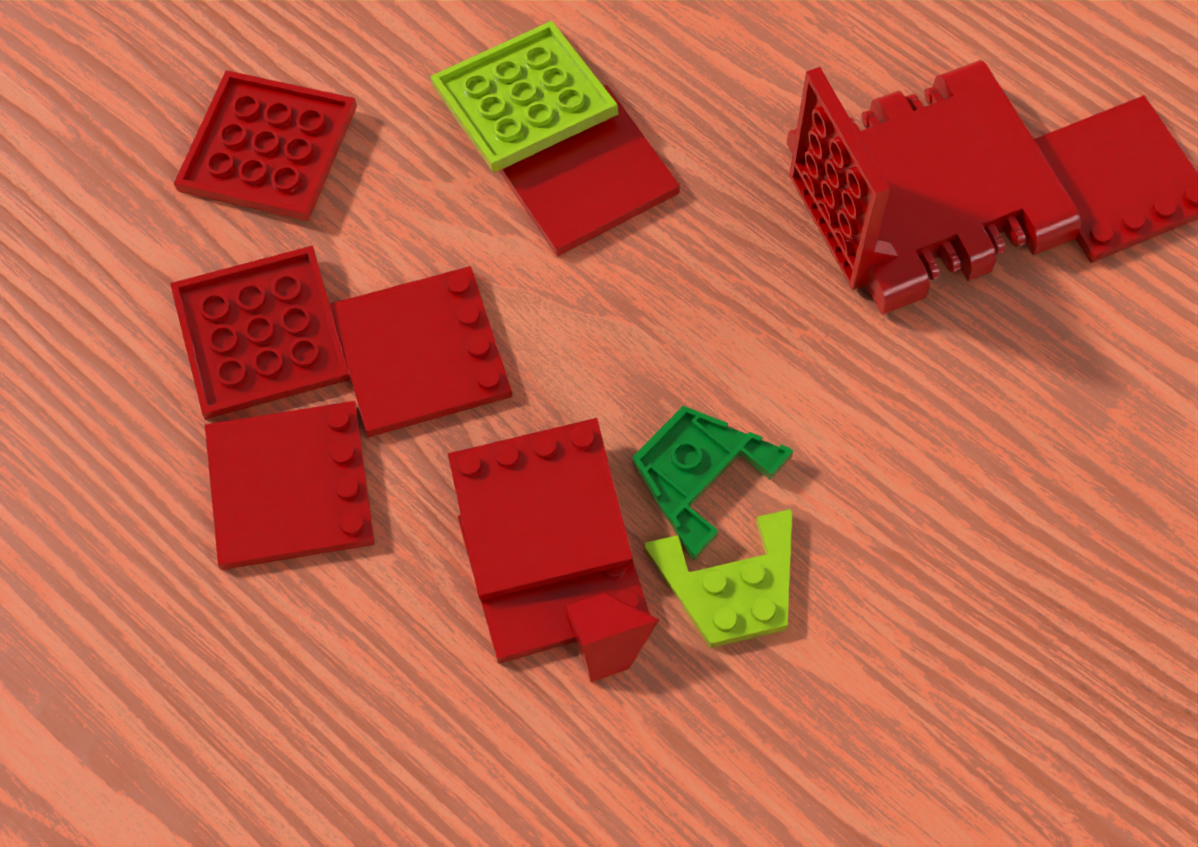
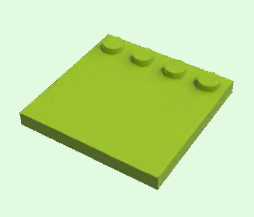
(523, 96)

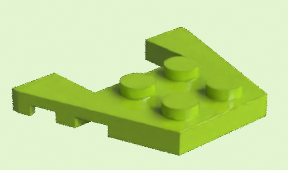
(734, 598)

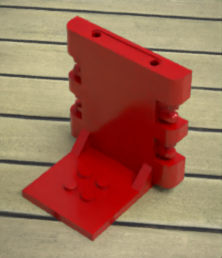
(924, 183)

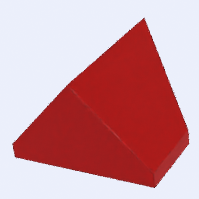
(608, 633)

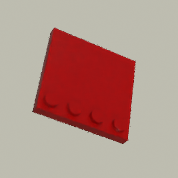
(266, 145)
(1122, 177)
(591, 182)
(259, 332)
(420, 351)
(288, 485)
(539, 509)
(538, 618)

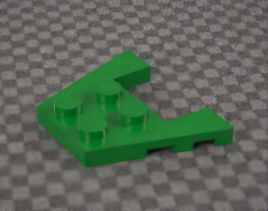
(689, 458)

